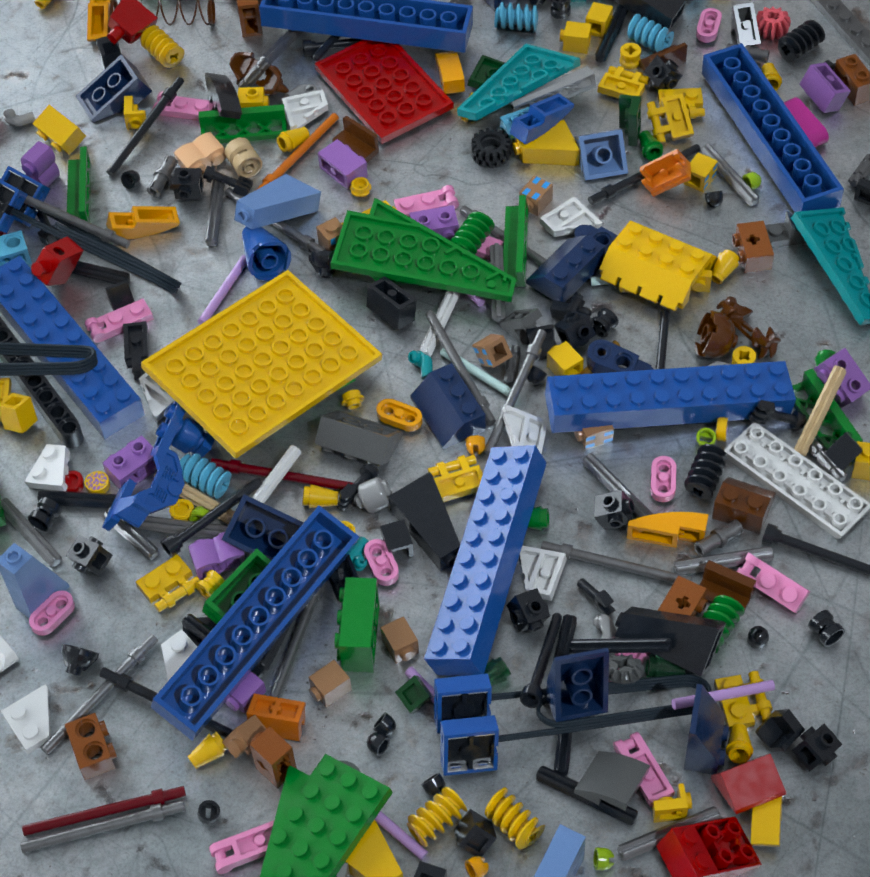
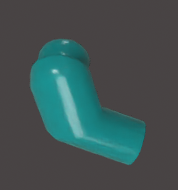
(422, 361)
(357, 554)

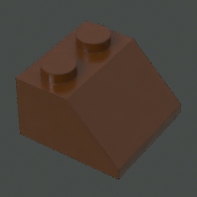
(743, 503)

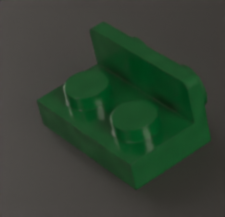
(630, 117)

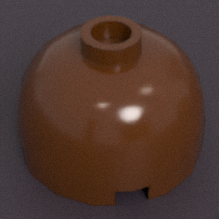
(717, 336)

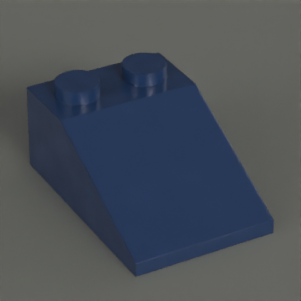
(106, 92)
(579, 685)
(706, 734)

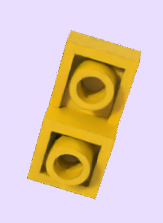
(767, 824)

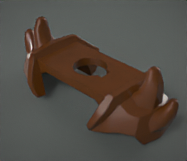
(243, 62)
(736, 314)

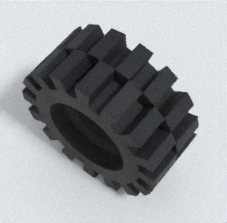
(494, 156)

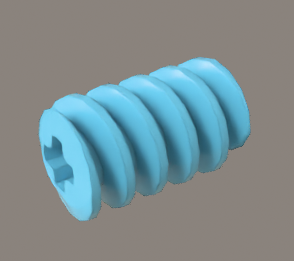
(516, 16)
(649, 34)
(205, 475)

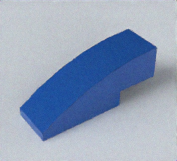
(540, 118)

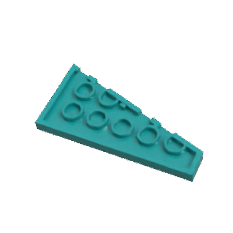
(521, 74)
(838, 255)

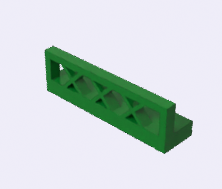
(252, 117)
(79, 186)
(516, 241)
(835, 416)

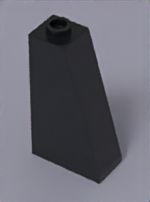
(660, 11)
(427, 520)
(692, 637)

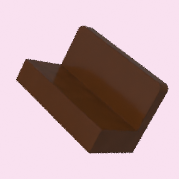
(675, 53)
(359, 139)
(727, 582)

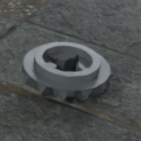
(629, 671)

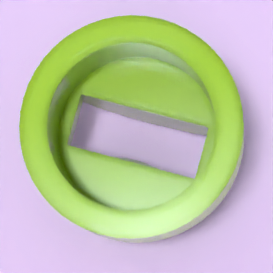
(752, 180)
(705, 434)
(198, 511)
(601, 859)

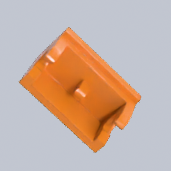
(666, 172)
(280, 714)

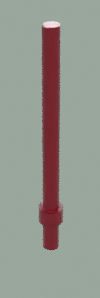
(237, 467)
(157, 796)

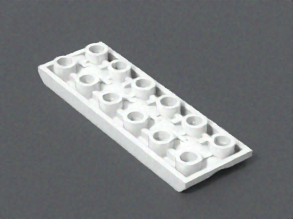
(797, 480)

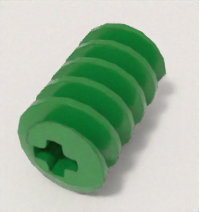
(473, 231)
(726, 610)

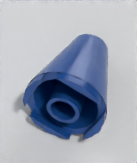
(265, 253)

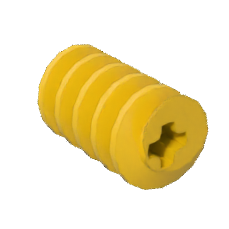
(161, 46)
(435, 814)
(512, 821)

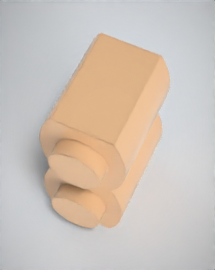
(201, 153)

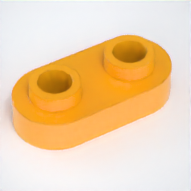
(400, 415)

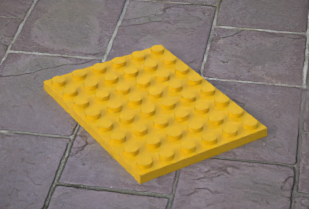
(261, 363)

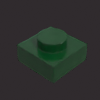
(414, 694)

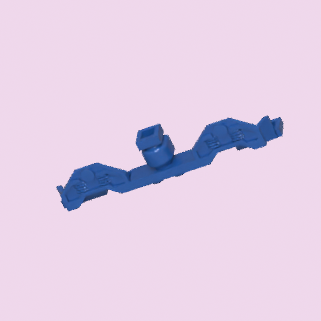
(168, 482)

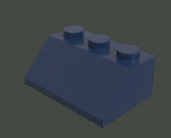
(568, 268)
(448, 407)
(260, 527)

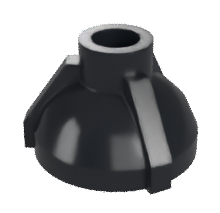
(322, 263)
(77, 658)

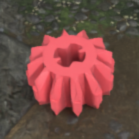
(773, 23)

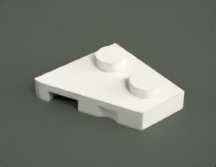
(567, 217)
(156, 396)
(50, 469)

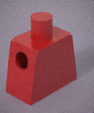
(129, 21)
(57, 262)

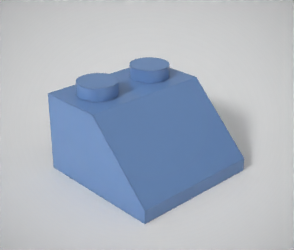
(602, 154)

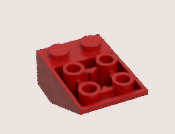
(708, 850)

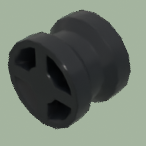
(604, 322)

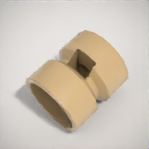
(243, 157)

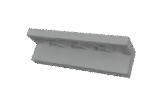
(567, 86)

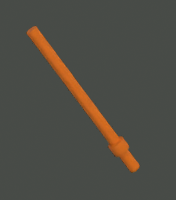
(300, 150)

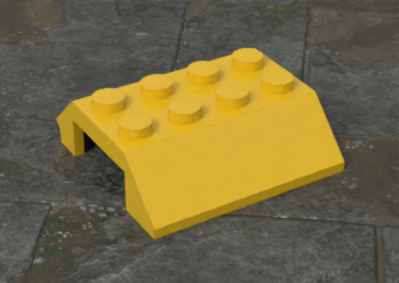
(654, 263)

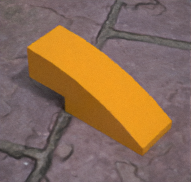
(98, 19)
(450, 72)
(143, 221)
(668, 528)

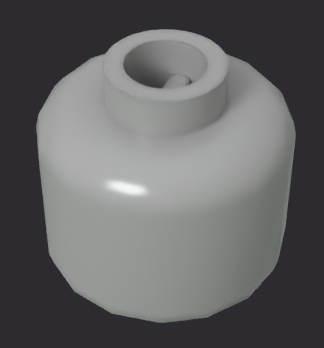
(373, 495)

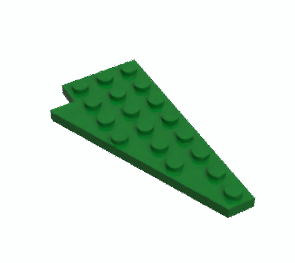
(411, 253)
(321, 819)

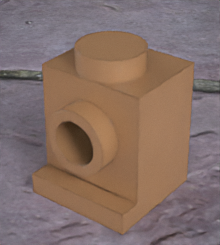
(240, 738)

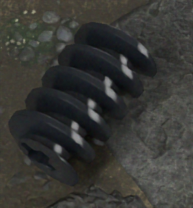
(800, 40)
(705, 471)

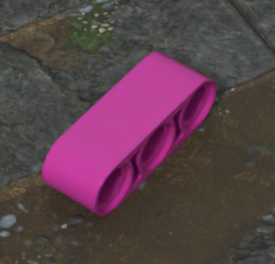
(808, 122)

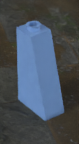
(277, 202)
(28, 579)
(563, 854)

